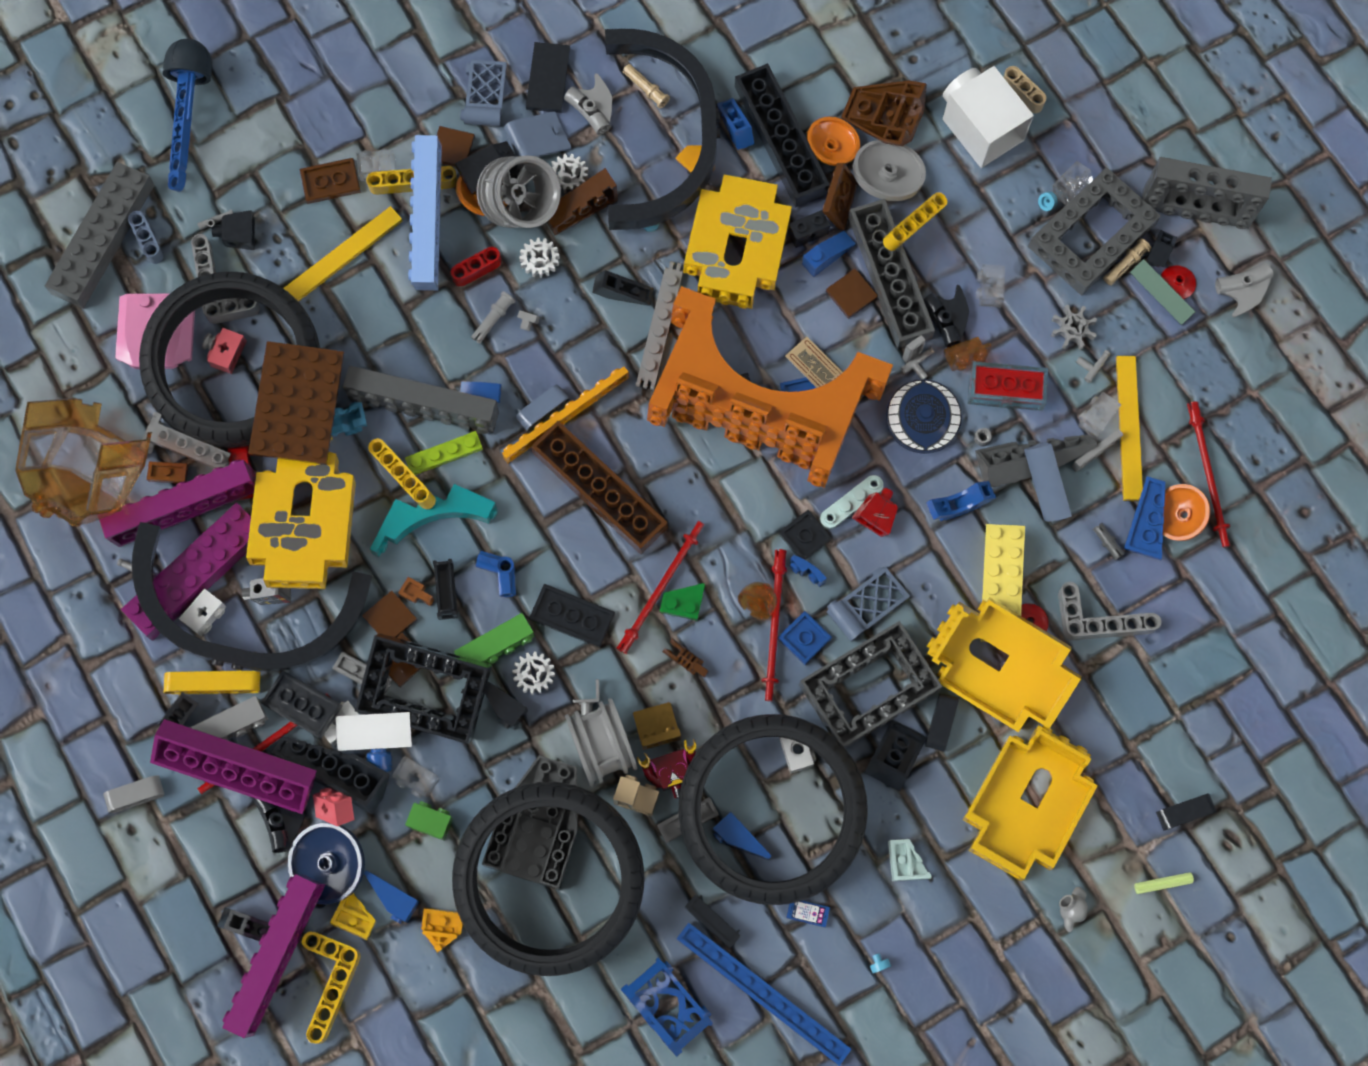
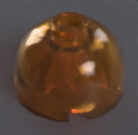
(759, 599)

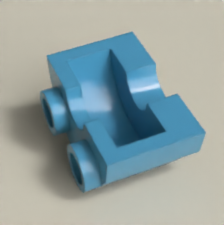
(349, 420)

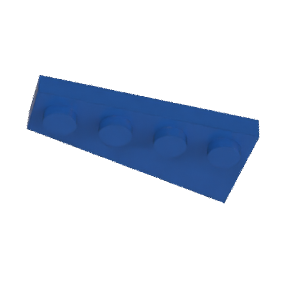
(1147, 525)

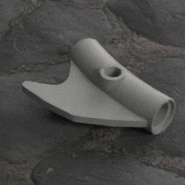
(593, 104)
(1245, 287)

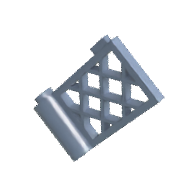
(482, 113)
(849, 620)

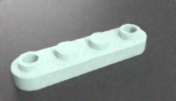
(850, 502)

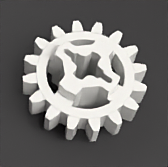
(571, 166)
(539, 265)
(527, 676)

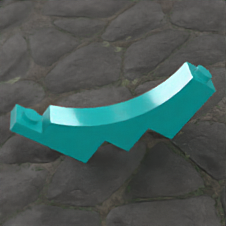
(405, 518)

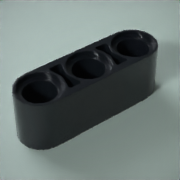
(942, 722)
(1186, 811)

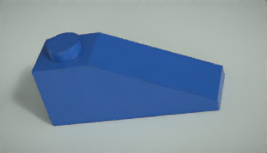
(736, 124)
(827, 252)
(734, 834)
(394, 900)

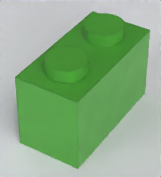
(429, 821)

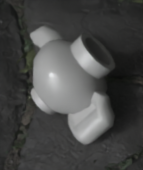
(1073, 908)

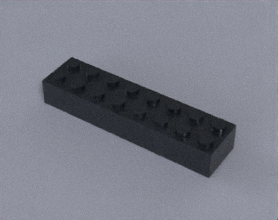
(781, 135)

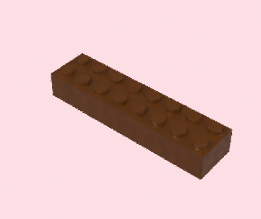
(599, 487)

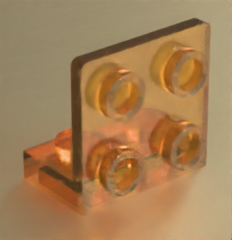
(965, 353)

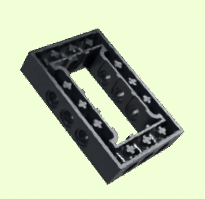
(388, 649)

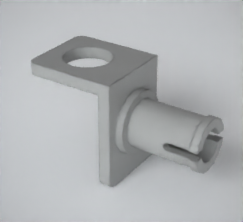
(587, 704)

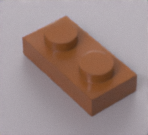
(167, 472)

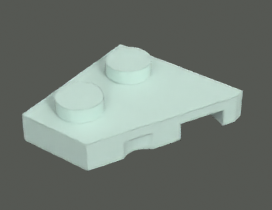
(905, 861)

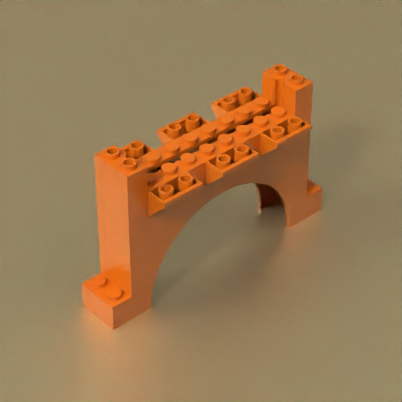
(801, 424)

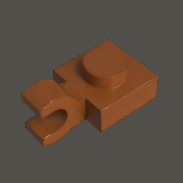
(414, 590)

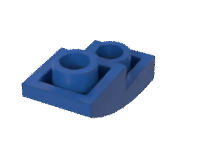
(482, 389)
(802, 567)

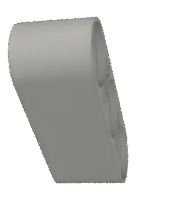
(133, 794)

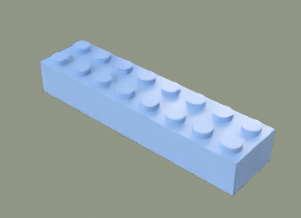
(426, 212)

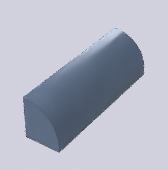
(1047, 482)

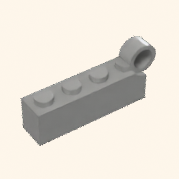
(235, 720)

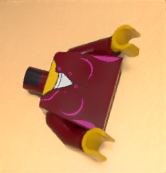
(668, 770)

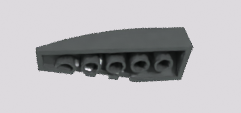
(1009, 463)

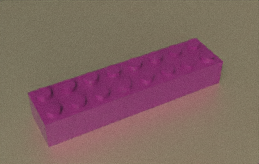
(181, 502)
(196, 568)
(232, 766)
(273, 955)

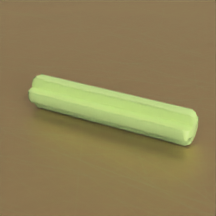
(1163, 883)

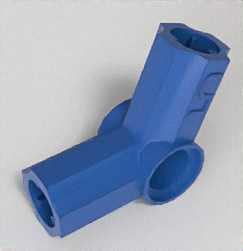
(506, 579)

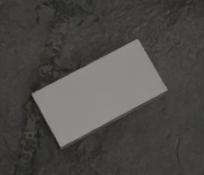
(914, 349)

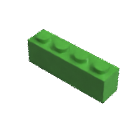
(498, 641)

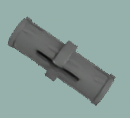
(1108, 541)

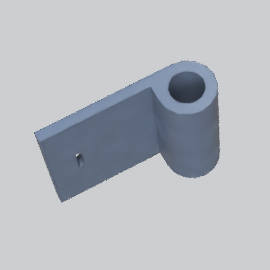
(537, 135)

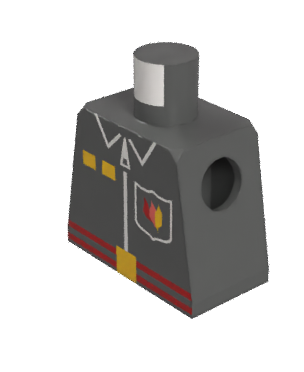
(264, 595)

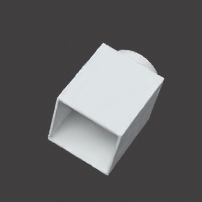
(985, 114)

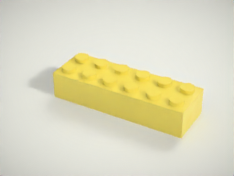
(1004, 565)

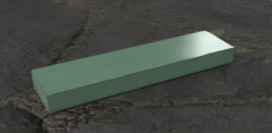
(1162, 292)

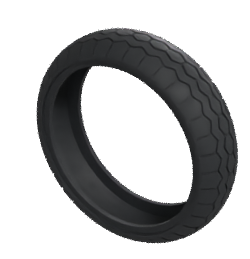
(174, 310)
(852, 827)
(523, 957)

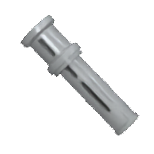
(497, 310)

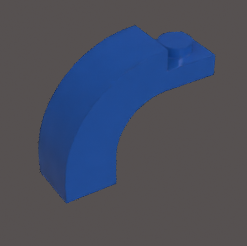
(962, 502)

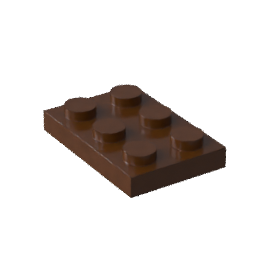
(840, 196)

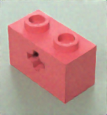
(228, 359)
(333, 807)

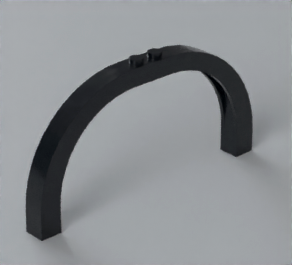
(668, 206)
(142, 574)

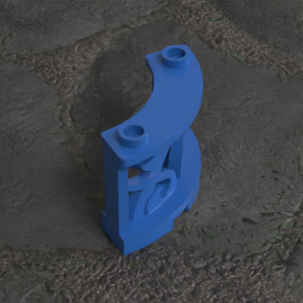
(639, 1000)

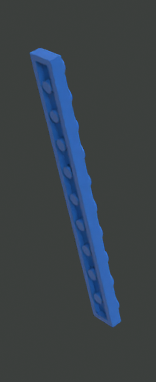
(764, 994)

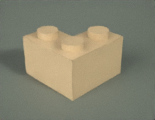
(636, 797)

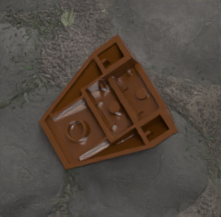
(887, 110)

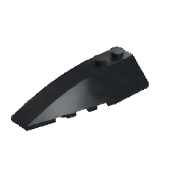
(338, 771)

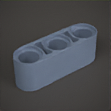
(142, 230)
(542, 407)

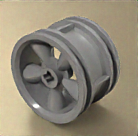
(492, 192)
(601, 742)

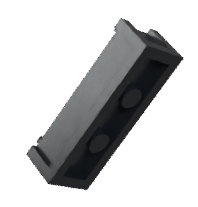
(445, 589)
(712, 921)

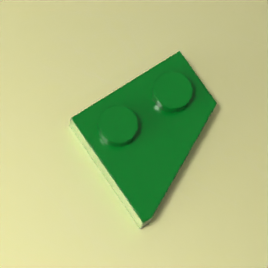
(683, 602)

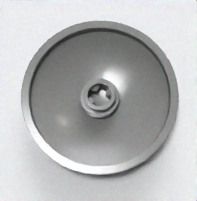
(889, 171)

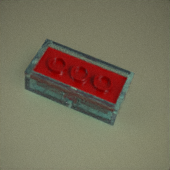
(1008, 386)

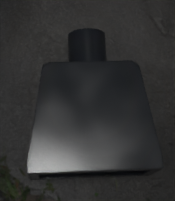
(237, 230)

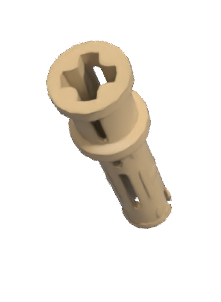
(652, 91)
(1132, 256)

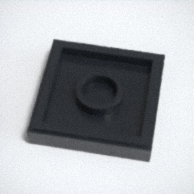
(805, 535)

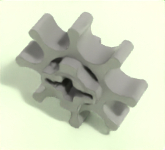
(1071, 333)

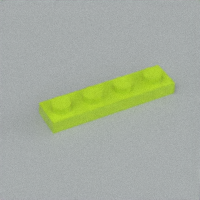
(444, 453)

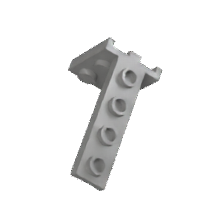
(184, 444)

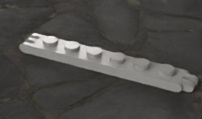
(660, 326)

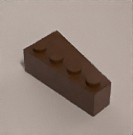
(584, 201)

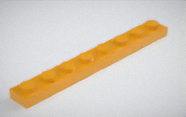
(571, 409)

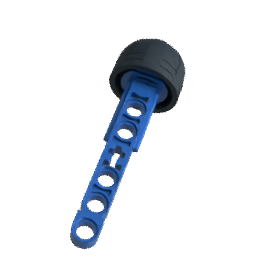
(188, 65)

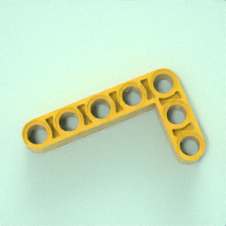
(333, 983)

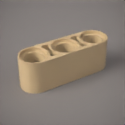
(1033, 91)

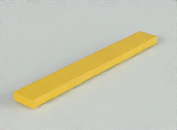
(344, 254)
(1129, 425)

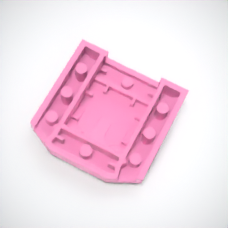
(132, 319)

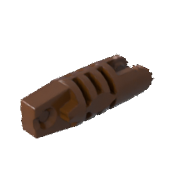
(687, 659)

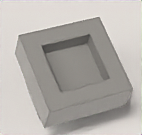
(527, 320)

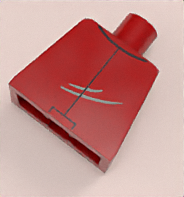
(877, 512)

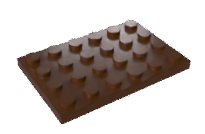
(296, 403)

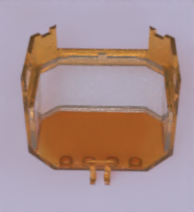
(75, 464)

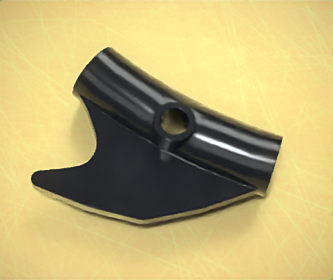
(949, 315)
(282, 832)

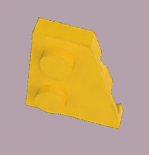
(353, 918)

